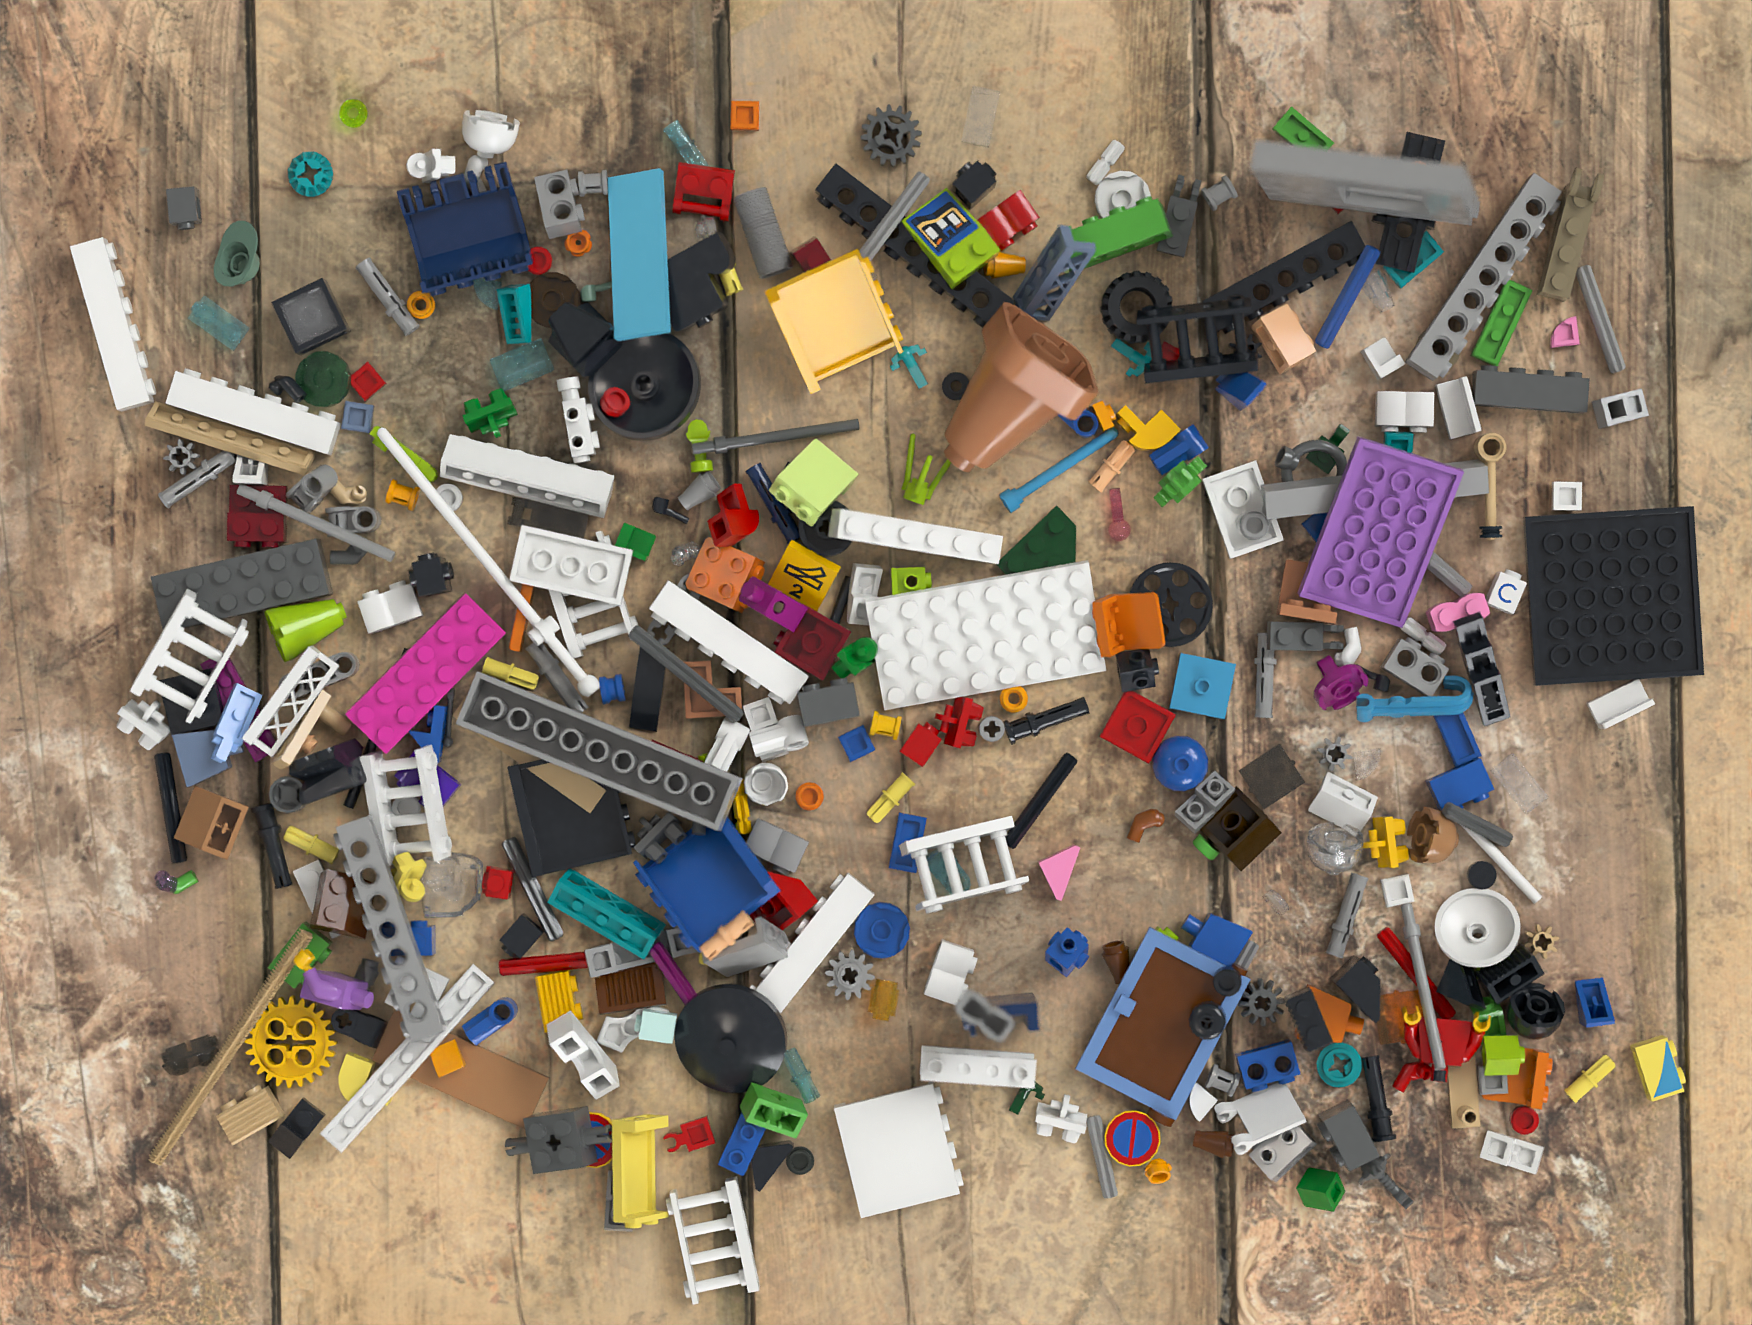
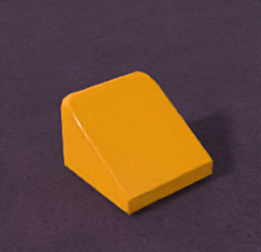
(447, 1058)

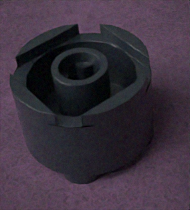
(817, 540)

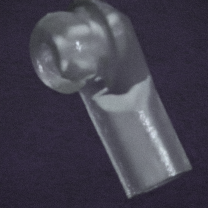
(685, 552)

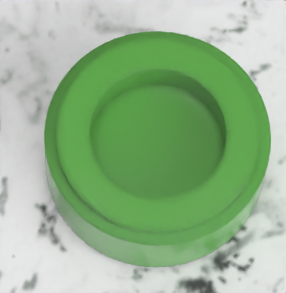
(1206, 847)

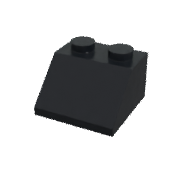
(1360, 985)

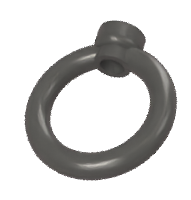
(1288, 458)

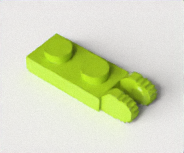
(426, 468)

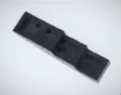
(1481, 669)

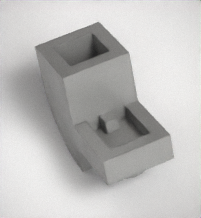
(1620, 408)

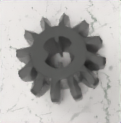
(1258, 1011)

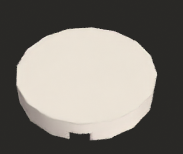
(1126, 185)

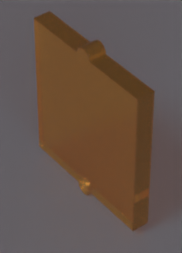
(1391, 1016)

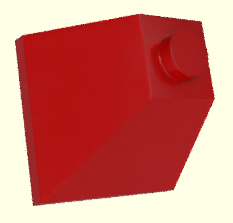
(787, 904)

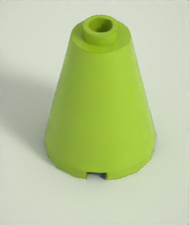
(303, 625)

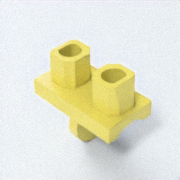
(408, 875)

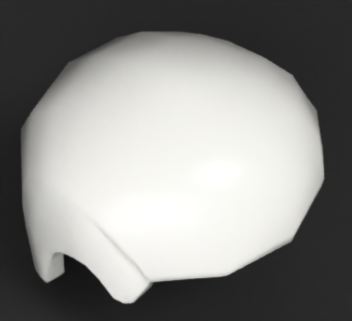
(765, 784)

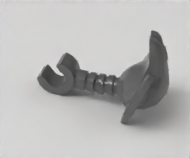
(1376, 1170)

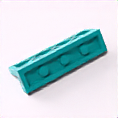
(605, 915)

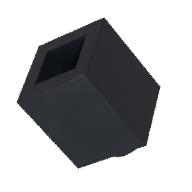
(521, 936)

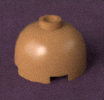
(1432, 836)

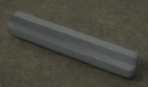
(1477, 824)

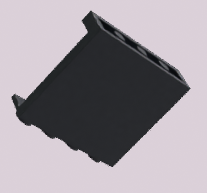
(561, 832)

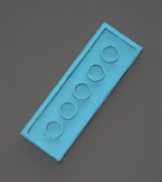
(639, 254)

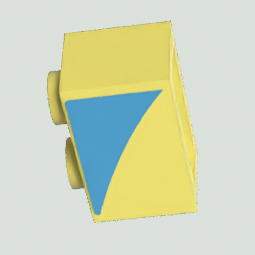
(1658, 1068)

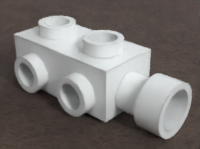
(580, 426)

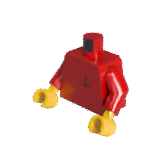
(1457, 1038)

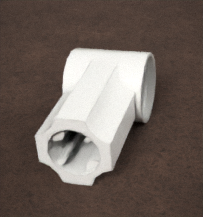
(786, 734)
(728, 741)

